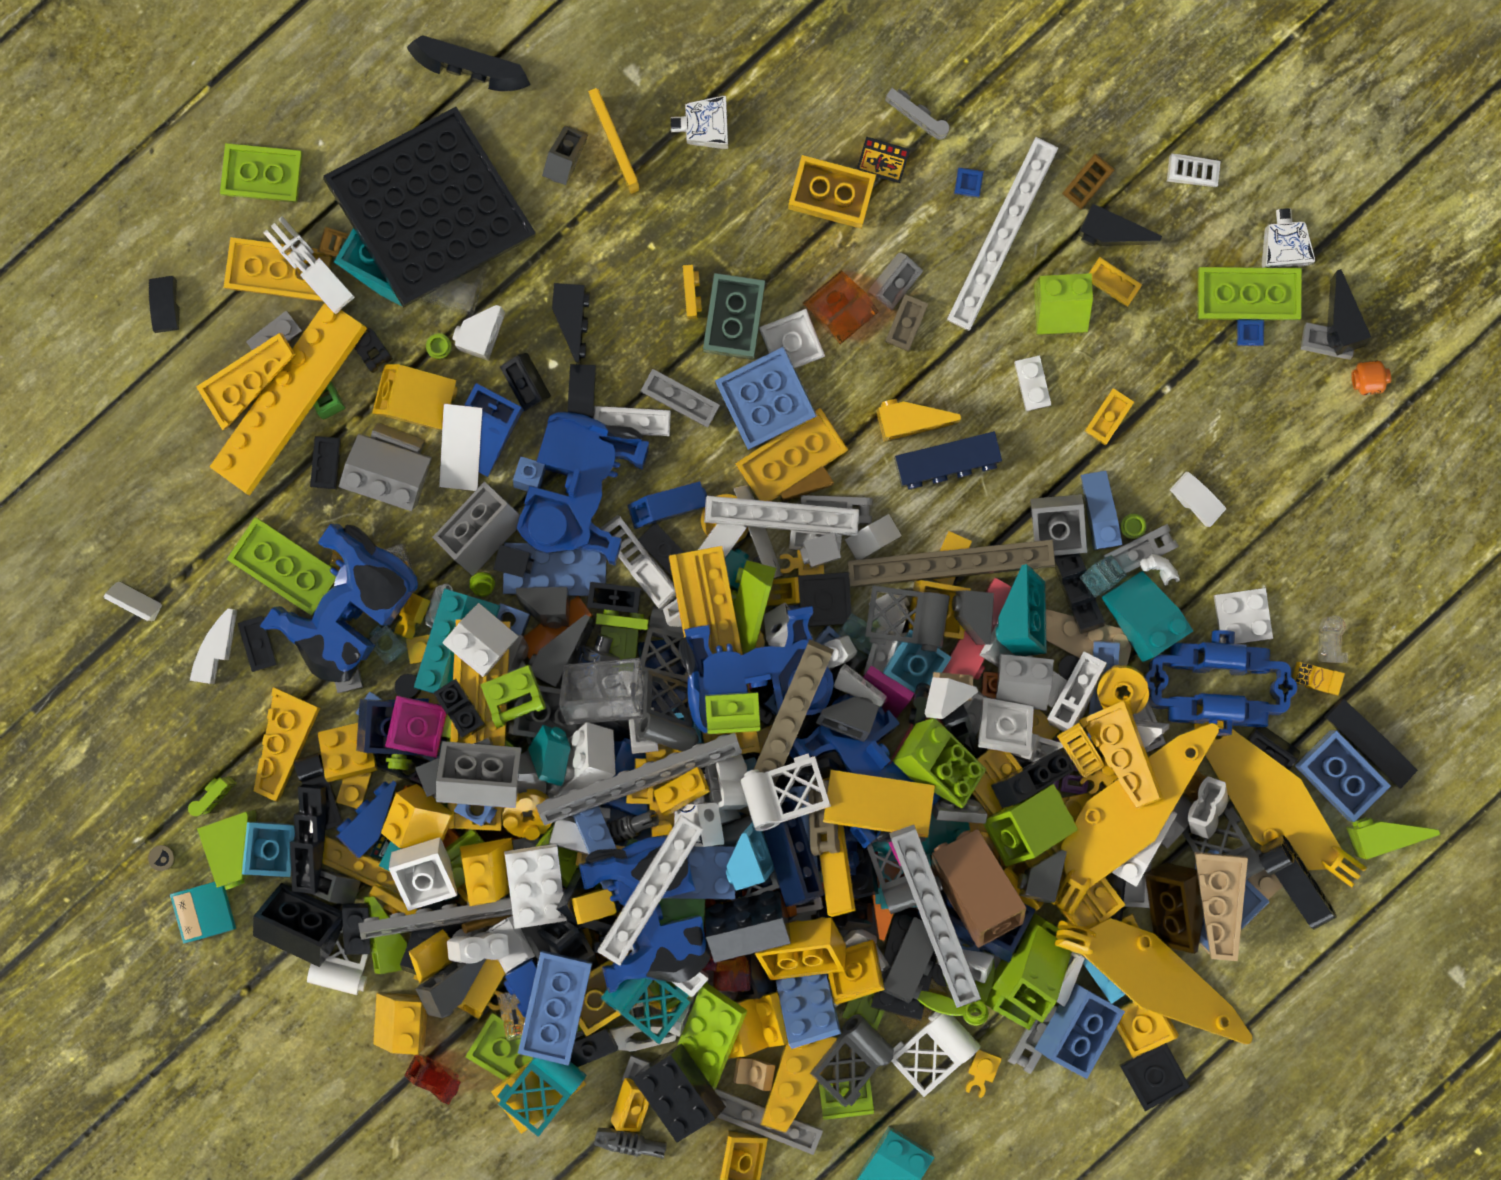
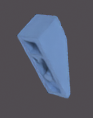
(1101, 511)

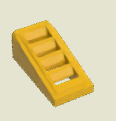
(1087, 763)

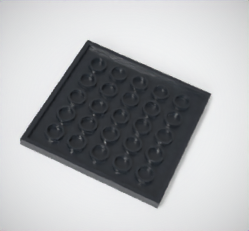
(429, 206)

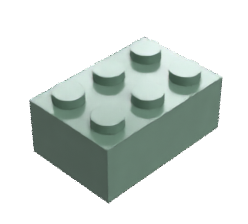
(734, 316)

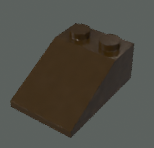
(1175, 906)

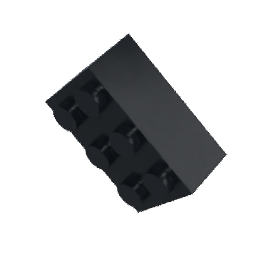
(747, 925)
(679, 1093)

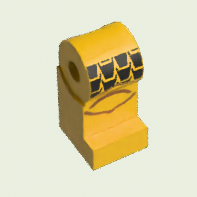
(1318, 678)

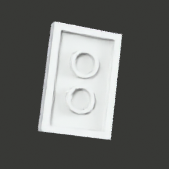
(534, 885)

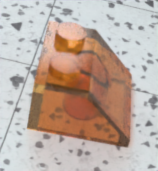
(841, 307)

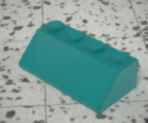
(438, 660)

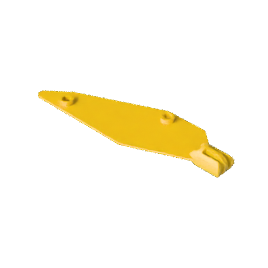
(1276, 803)
(1112, 826)
(1153, 976)

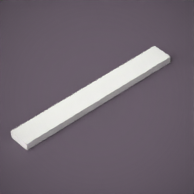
(1002, 234)

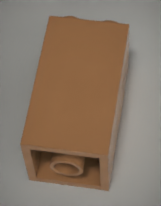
(977, 887)

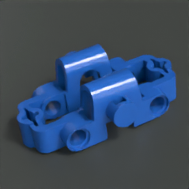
(1231, 709)

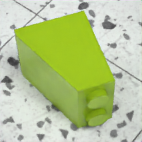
(1063, 303)
(1030, 826)
(225, 848)

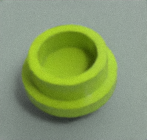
(438, 346)
(1133, 526)
(482, 584)
(398, 761)

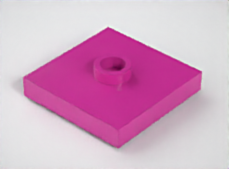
(897, 694)
(416, 726)

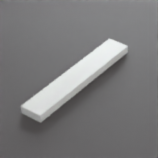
(781, 515)
(650, 890)

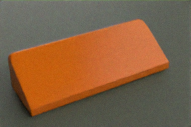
(542, 635)

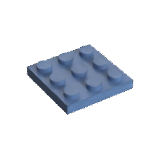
(766, 398)

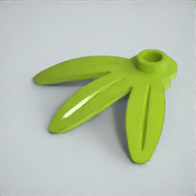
(947, 1005)

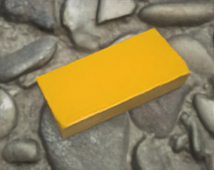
(629, 1108)

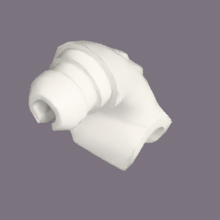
(1166, 569)
(434, 604)

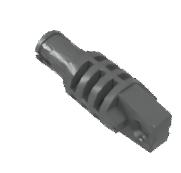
(631, 826)
(628, 1143)

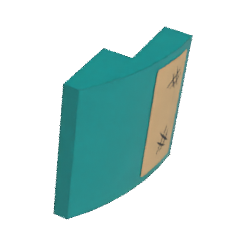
(202, 912)

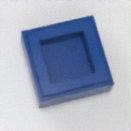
(968, 182)
(1250, 332)

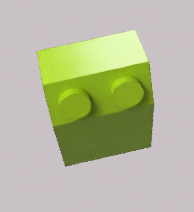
(1378, 837)

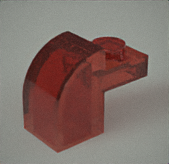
(730, 974)
(433, 1077)

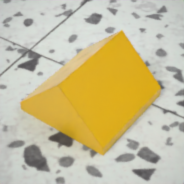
(743, 1157)

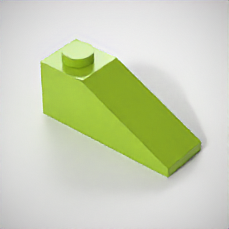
(388, 949)

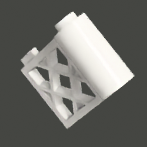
(763, 797)
(339, 973)
(950, 1037)

